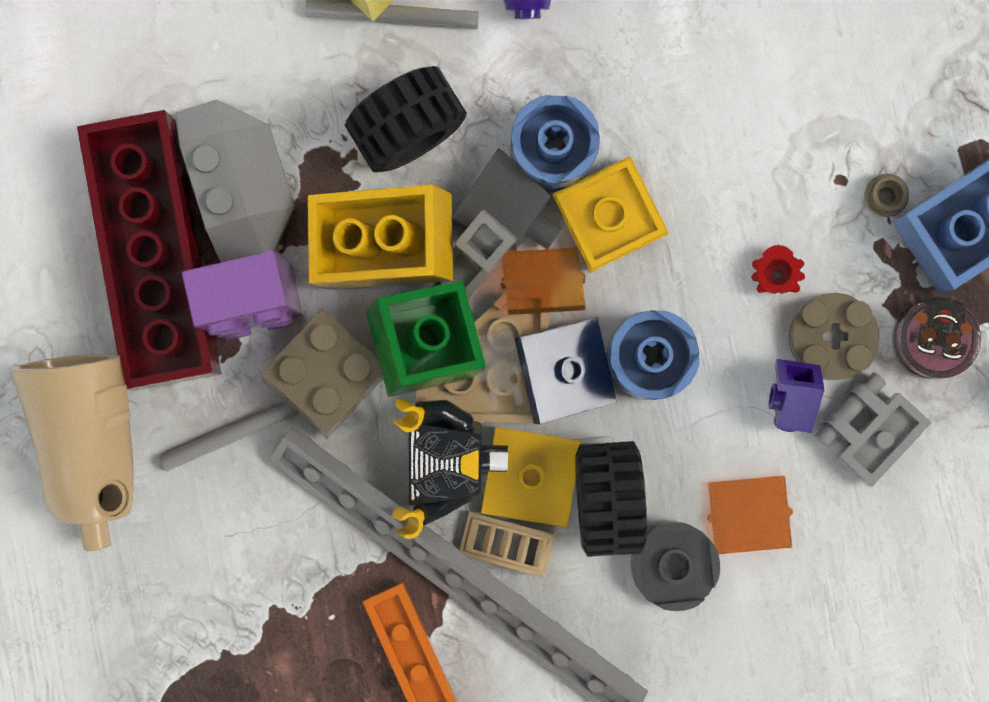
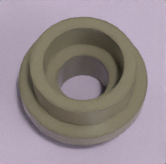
(899, 193)

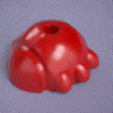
(782, 260)

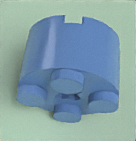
(554, 118)
(677, 351)

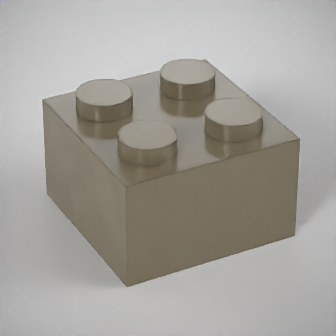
(323, 373)

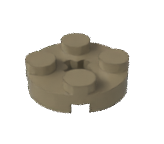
(852, 318)

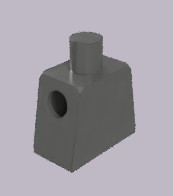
(511, 199)

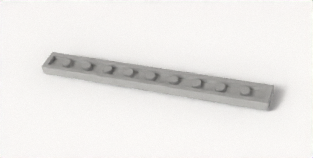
(454, 573)

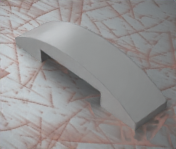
(478, 252)

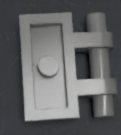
(882, 437)

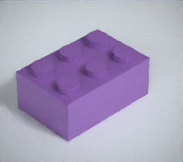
(243, 295)

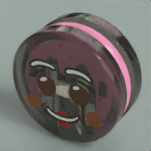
(936, 338)

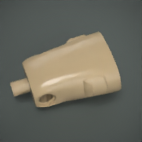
(80, 439)

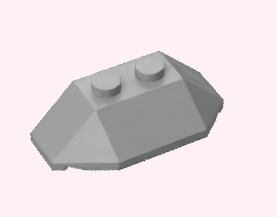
(235, 178)

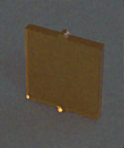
(543, 281)
(750, 514)

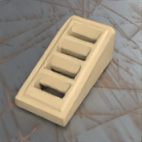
(542, 554)

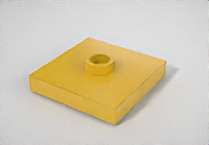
(610, 214)
(537, 479)

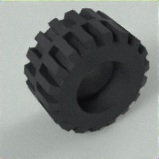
(405, 119)
(611, 498)

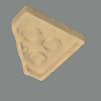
(474, 395)

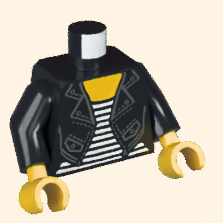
(443, 461)

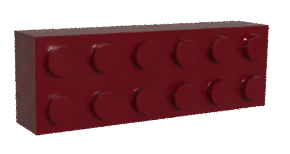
(144, 247)

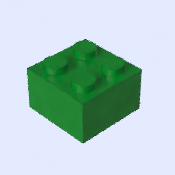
(425, 338)

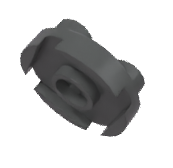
(694, 581)

